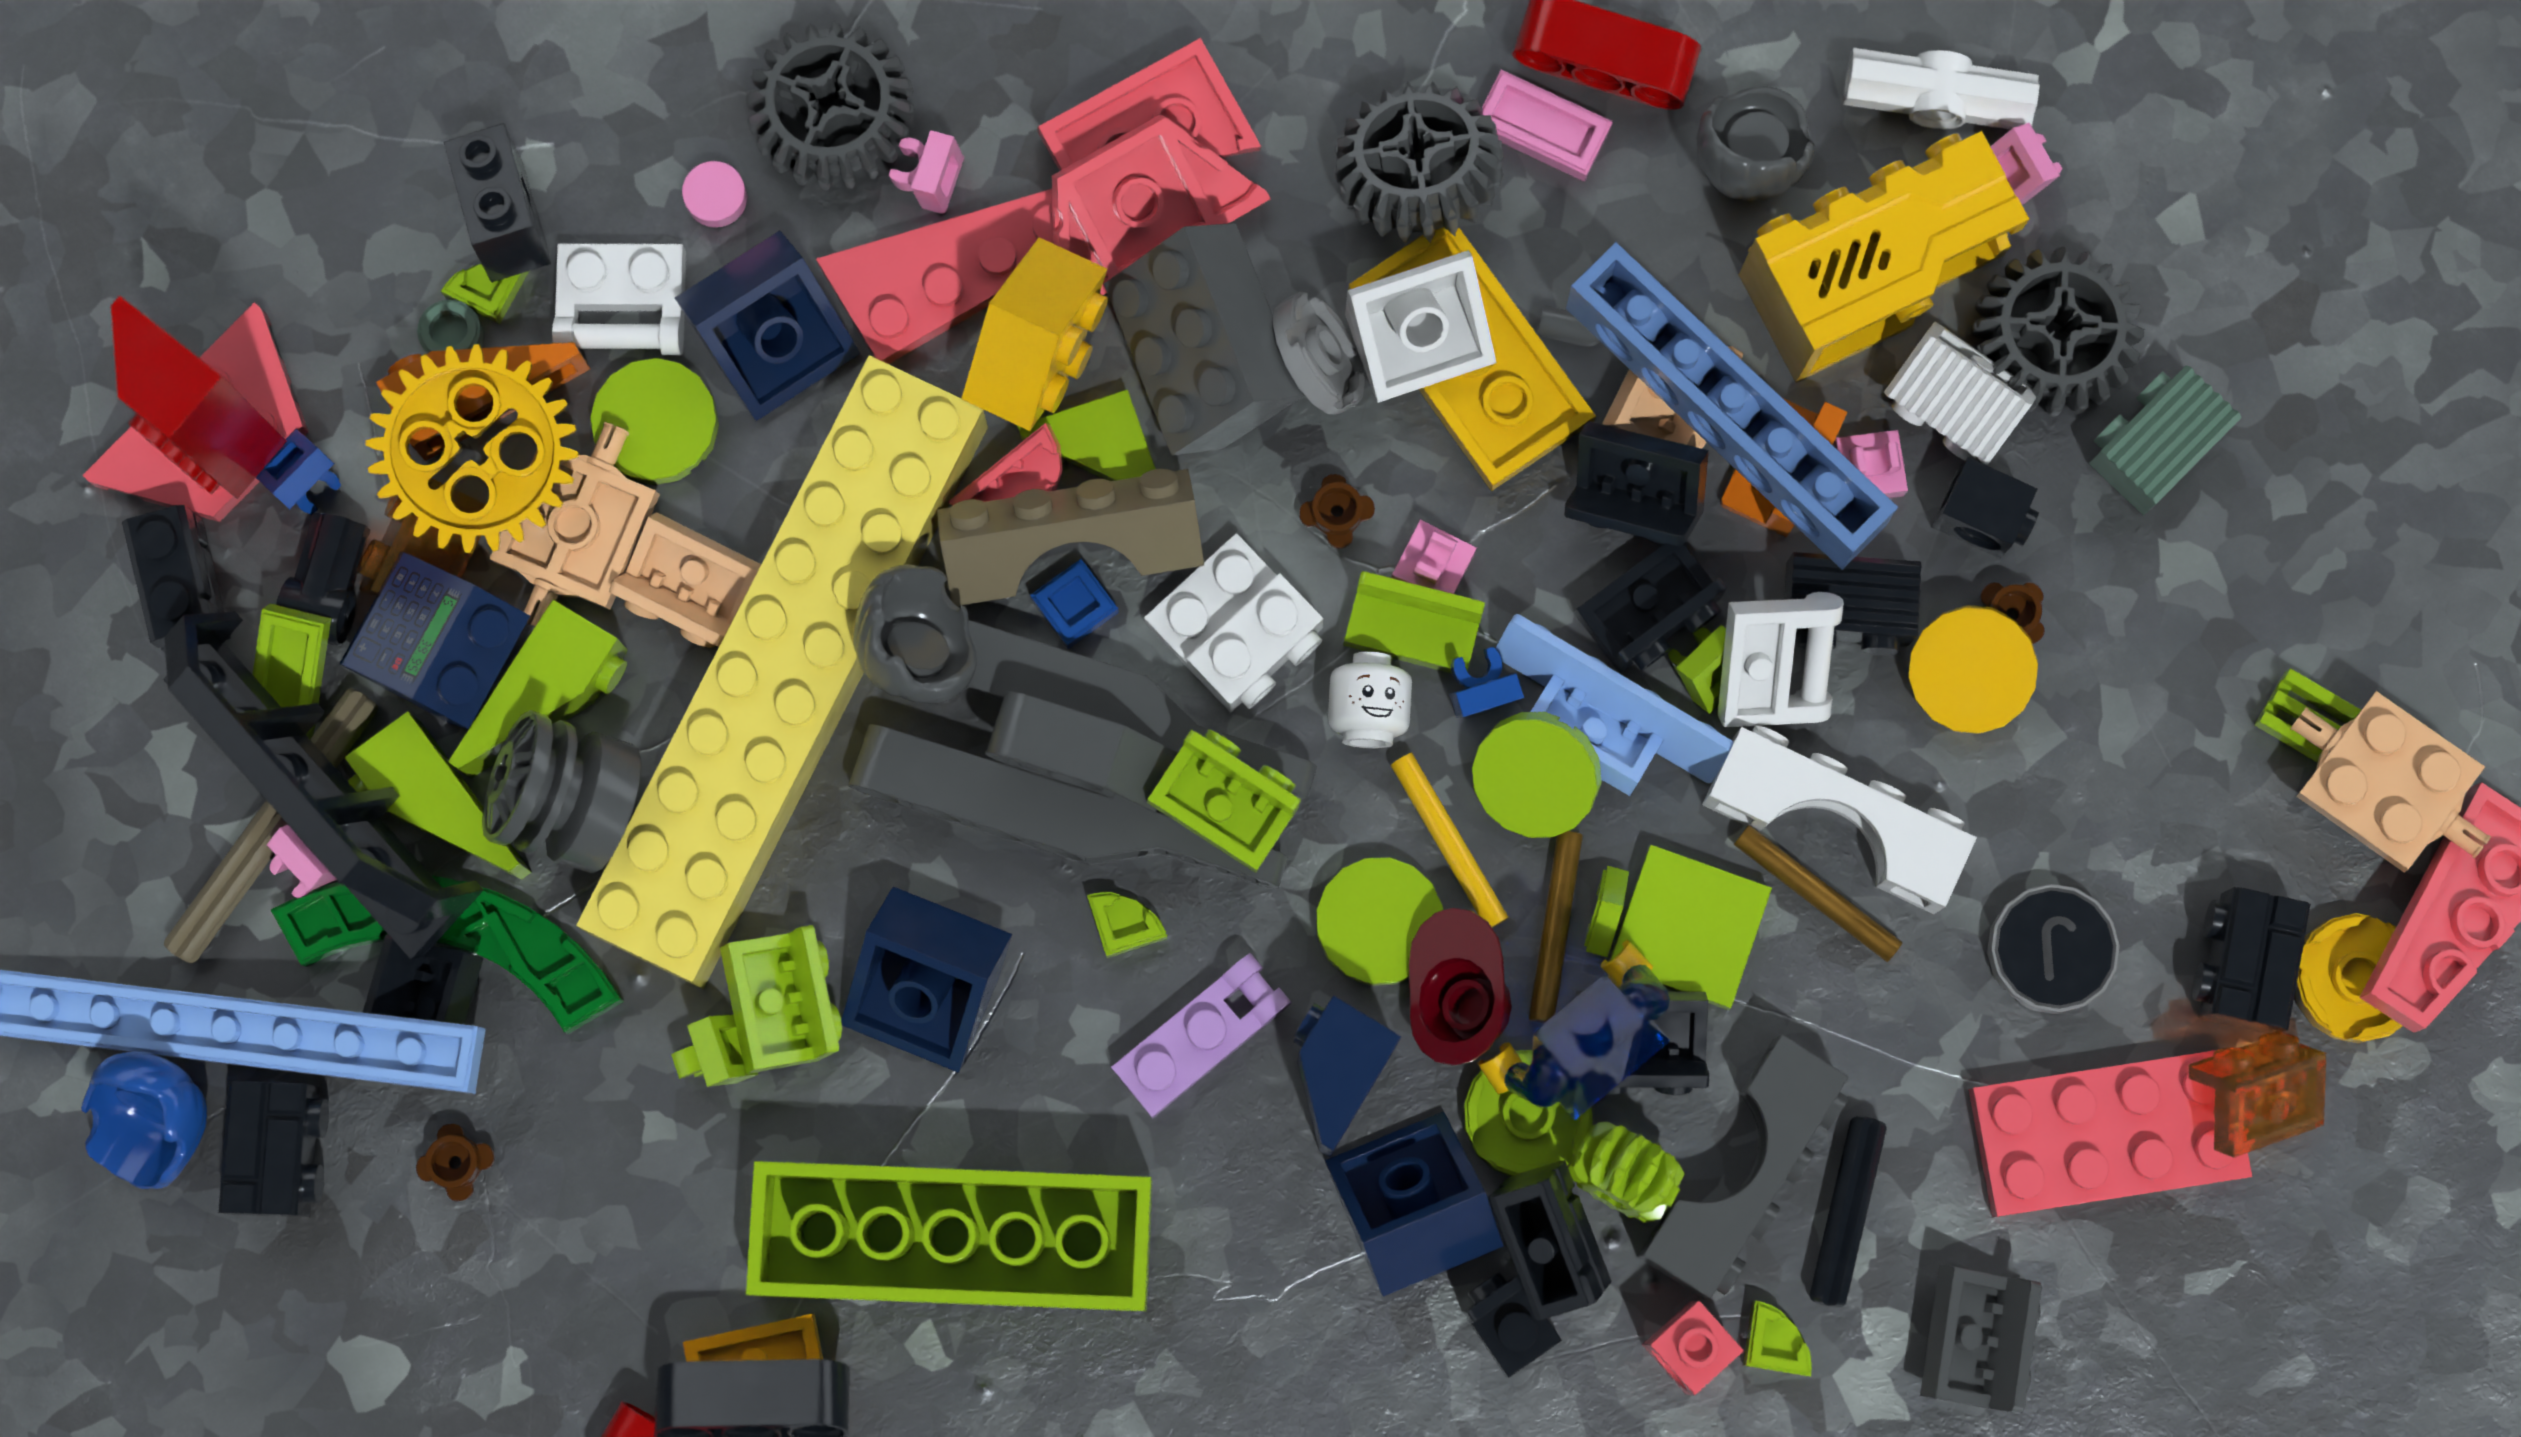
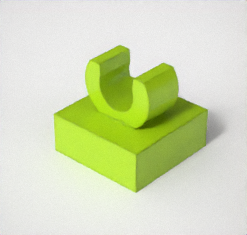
(1703, 667)
(714, 1052)

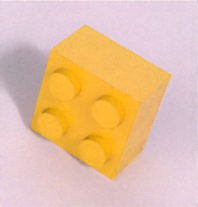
(1036, 334)

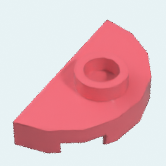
(1030, 465)

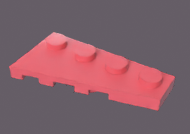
(2454, 917)

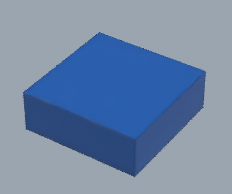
(1074, 603)

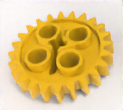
(433, 405)

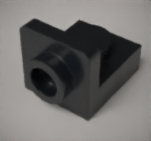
(1507, 1323)

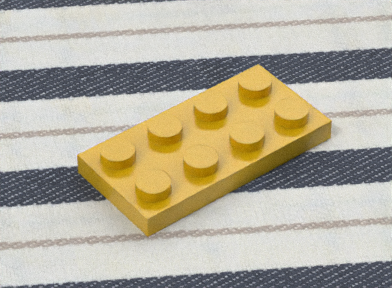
(1508, 410)

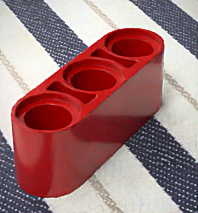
(1607, 52)

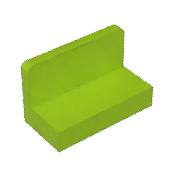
(1412, 622)

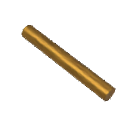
(1818, 893)
(1555, 926)

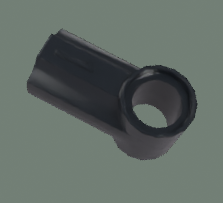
(328, 573)

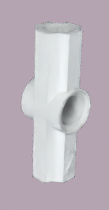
(1940, 89)

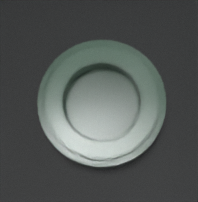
(449, 324)

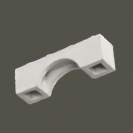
(1913, 851)

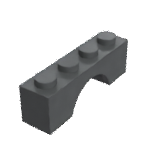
(1789, 1099)

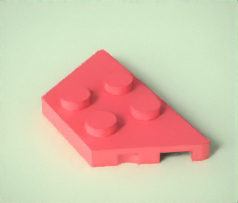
(1142, 192)
(254, 368)

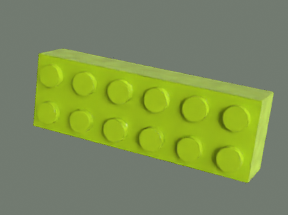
(949, 1236)

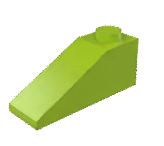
(553, 674)
(429, 789)

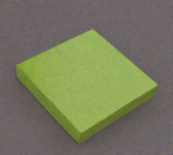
(1693, 924)

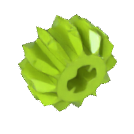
(1626, 1171)

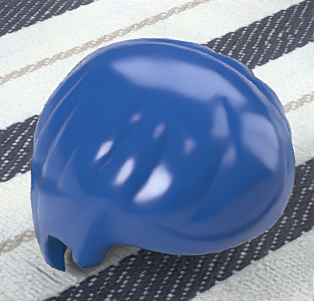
(143, 1118)

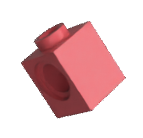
(1692, 1347)

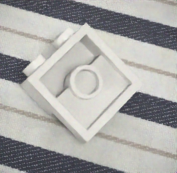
(1236, 624)

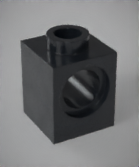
(1987, 509)

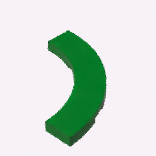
(492, 927)

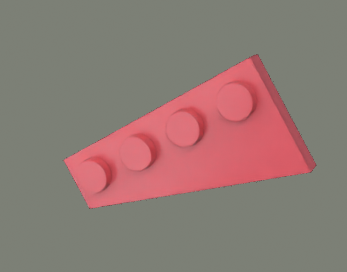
(935, 275)

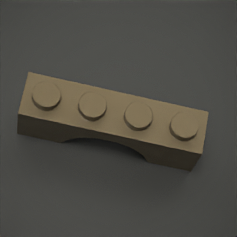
(996, 541)

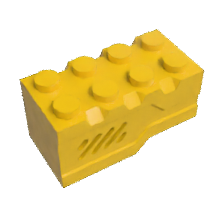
(1879, 254)

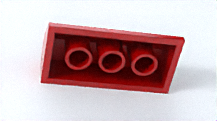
(188, 406)

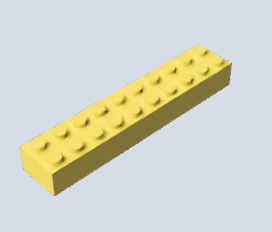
(781, 675)

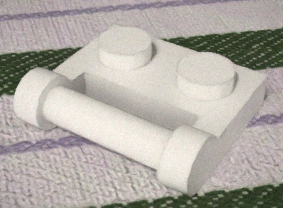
(620, 280)
(1761, 661)

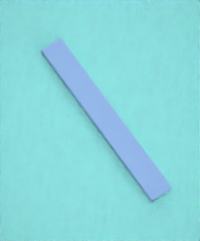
(241, 1031)

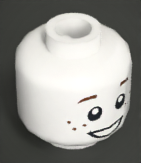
(1369, 701)

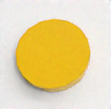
(1973, 669)
(2334, 972)

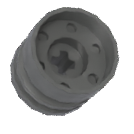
(561, 792)

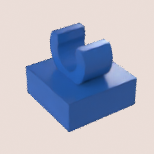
(296, 470)
(1485, 691)

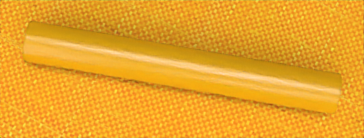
(1449, 840)

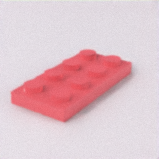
(2098, 1135)

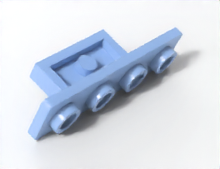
(1614, 712)

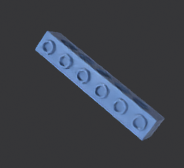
(1729, 406)

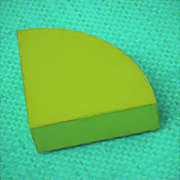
(478, 292)
(1607, 911)
(1124, 923)
(1775, 1342)

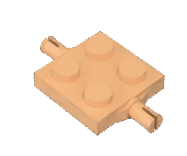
(588, 537)
(2390, 782)

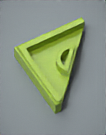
(1101, 437)

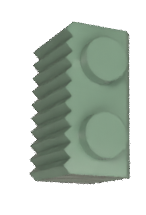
(2164, 439)

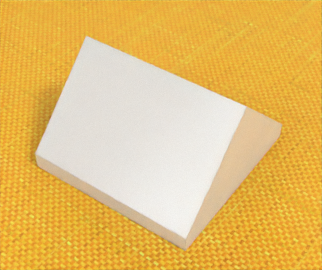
(1420, 326)

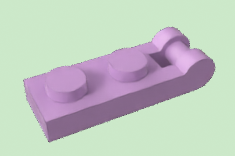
(1199, 1037)

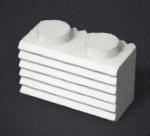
(1958, 395)

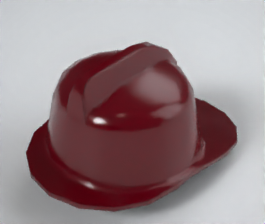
(1457, 987)

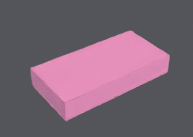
(1545, 125)

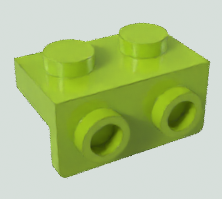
(1226, 798)
(781, 1000)

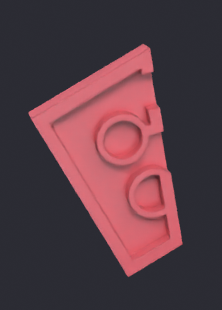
(1179, 87)

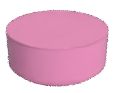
(714, 194)

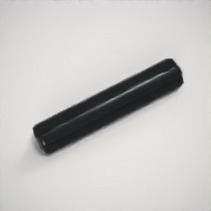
(1848, 1211)

